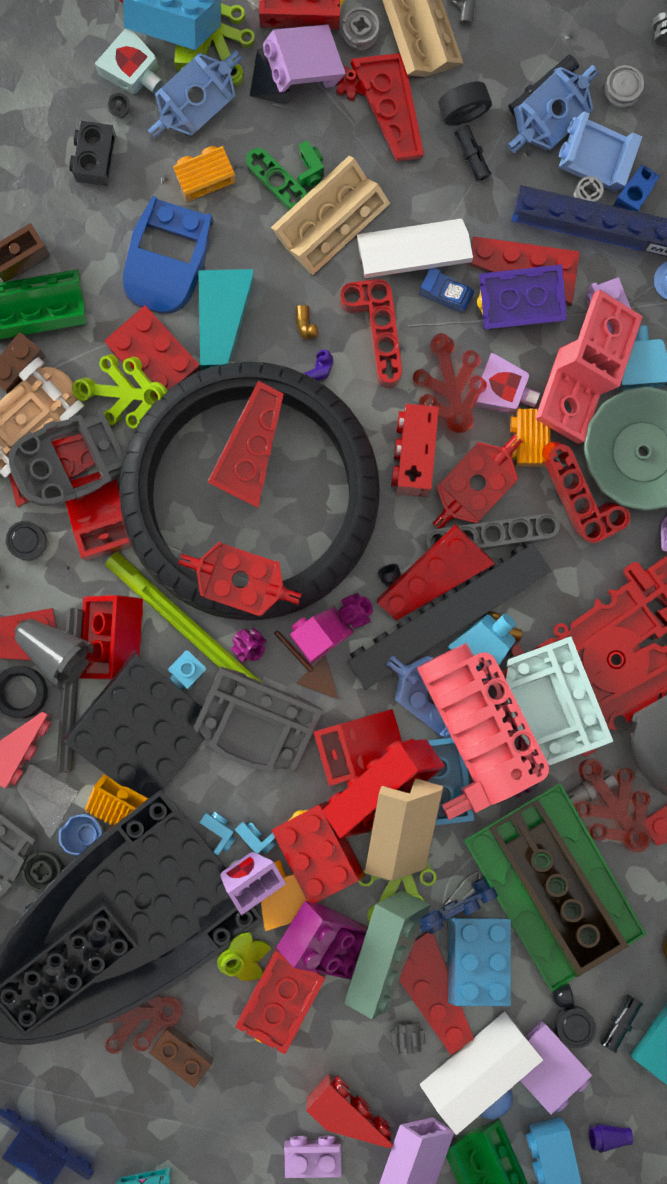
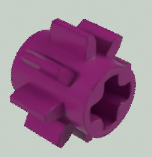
(355, 610)
(248, 644)

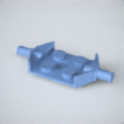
(173, 101)
(535, 116)
(413, 694)

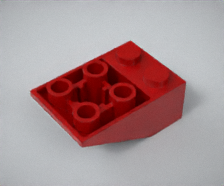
(97, 520)
(354, 744)
(345, 1115)

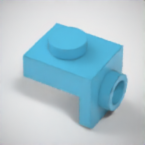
(186, 670)
(217, 824)

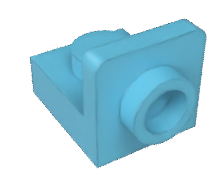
(251, 835)

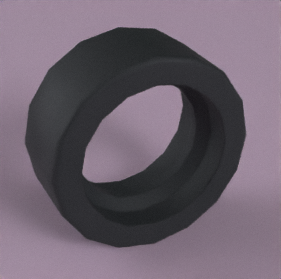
(465, 103)
(41, 692)

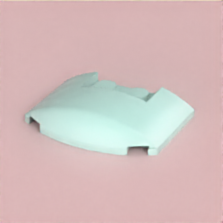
(557, 701)

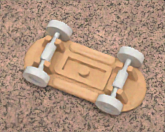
(37, 400)

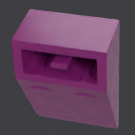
(323, 941)

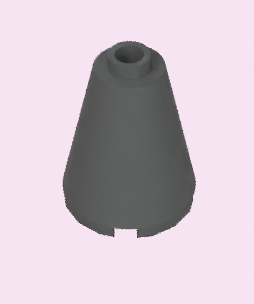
(53, 651)

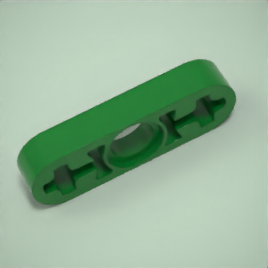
(268, 161)

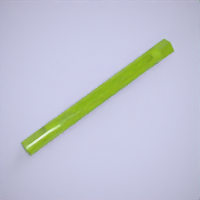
(173, 614)

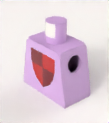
(505, 387)
(251, 880)

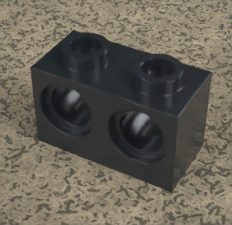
(99, 153)

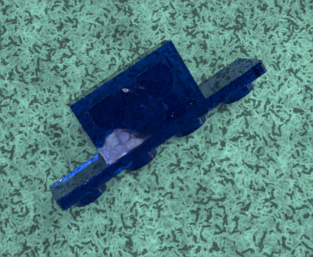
(37, 1155)

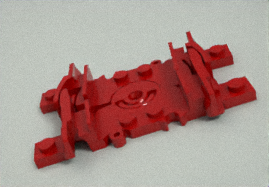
(618, 631)

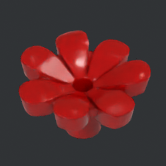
(349, 84)

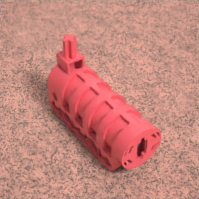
(479, 729)

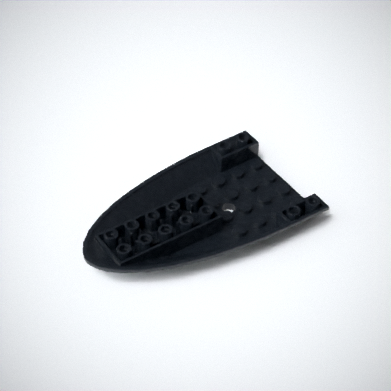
(143, 947)

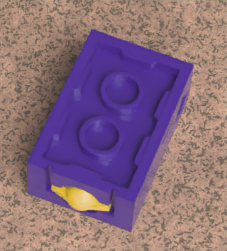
(522, 297)

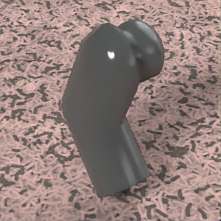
(467, 11)

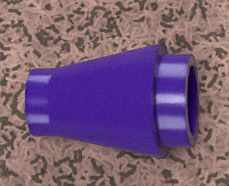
(609, 1137)

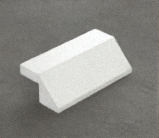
(414, 248)
(480, 1072)

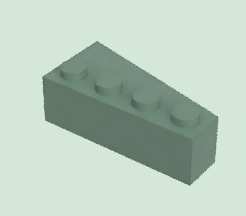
(385, 953)

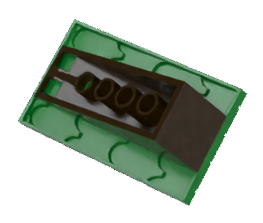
(555, 887)

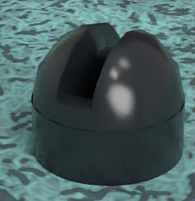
(124, 106)
(389, 574)
(563, 996)

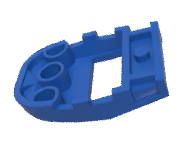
(158, 280)

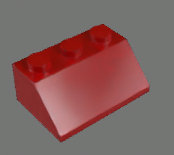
(114, 631)

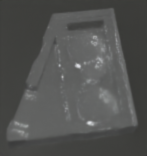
(46, 797)

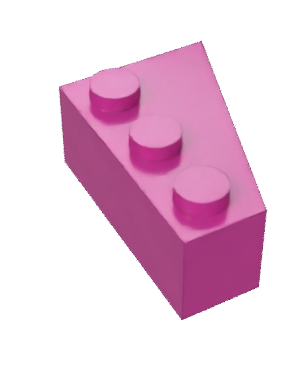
(319, 634)

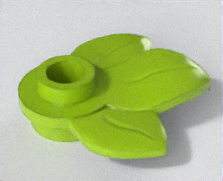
(245, 955)

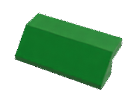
(41, 303)
(485, 1157)

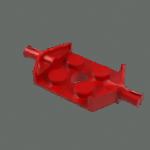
(455, 489)
(217, 570)

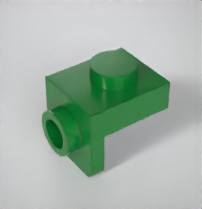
(312, 159)

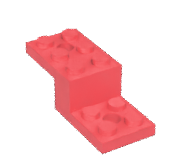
(589, 367)

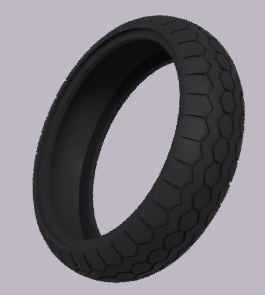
(233, 383)

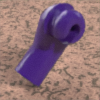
(322, 366)

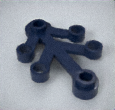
(434, 920)

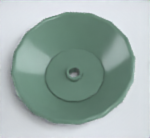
(612, 442)

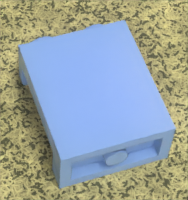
(598, 152)

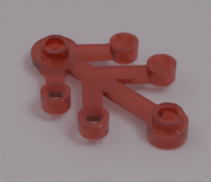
(453, 385)
(617, 807)
(138, 1014)

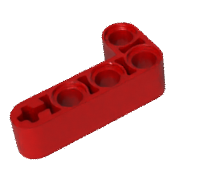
(379, 333)
(579, 489)

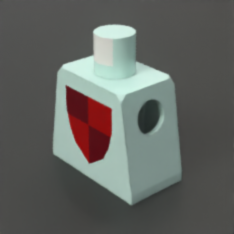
(129, 64)

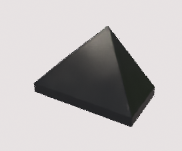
(263, 83)

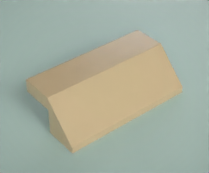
(423, 36)
(330, 215)
(403, 830)

